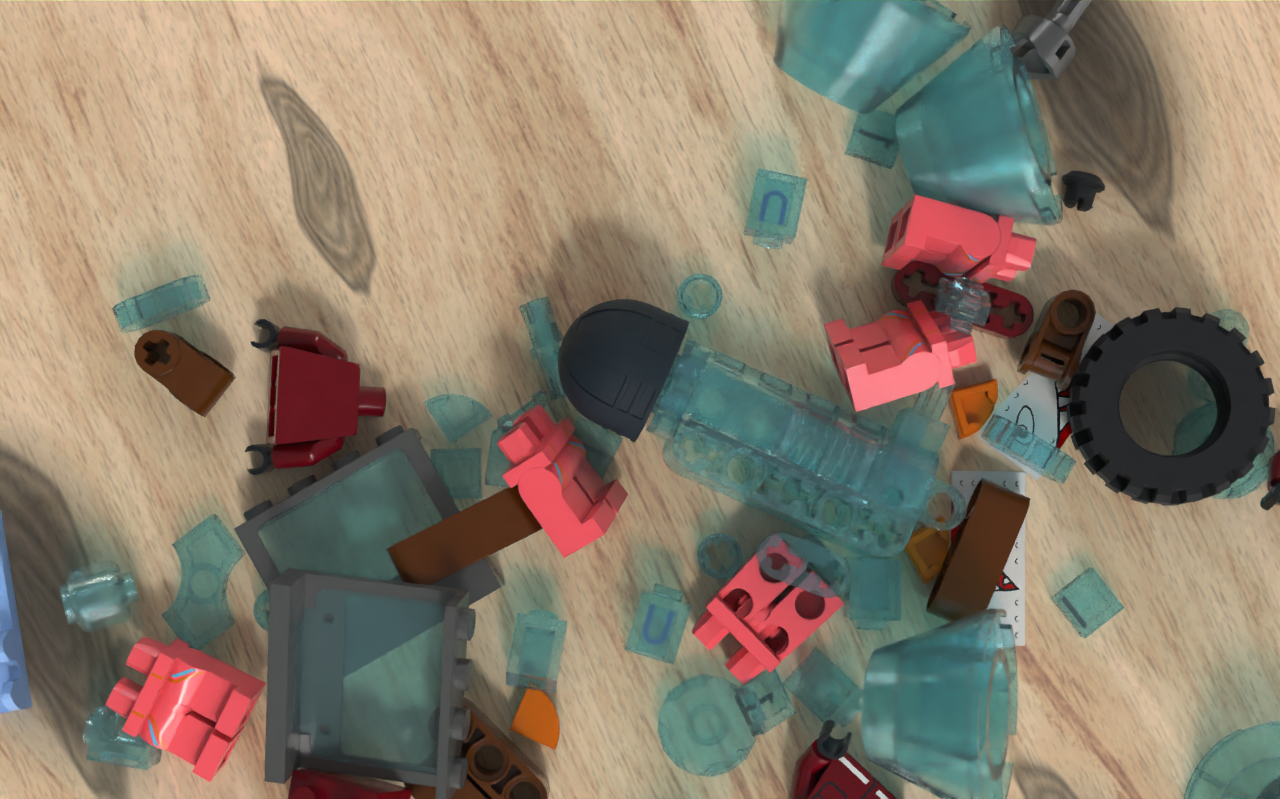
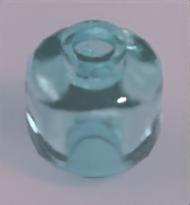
(98, 595)

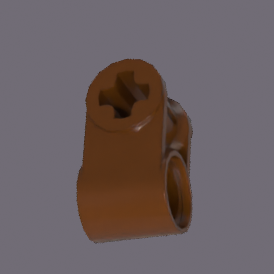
(1058, 342)
(189, 375)

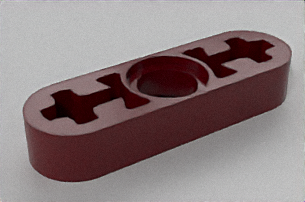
(1001, 299)

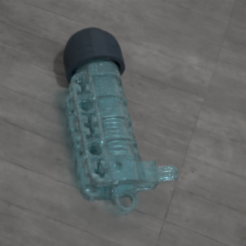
(627, 365)

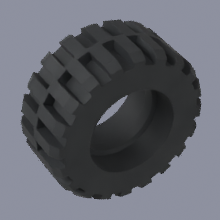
(1226, 367)

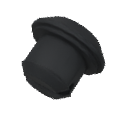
(1081, 189)

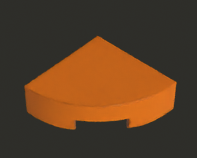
(972, 406)
(927, 551)
(537, 719)

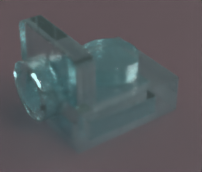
(825, 689)
(116, 748)

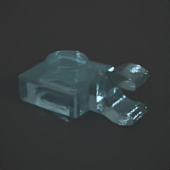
(964, 303)

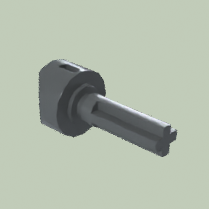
(1046, 41)

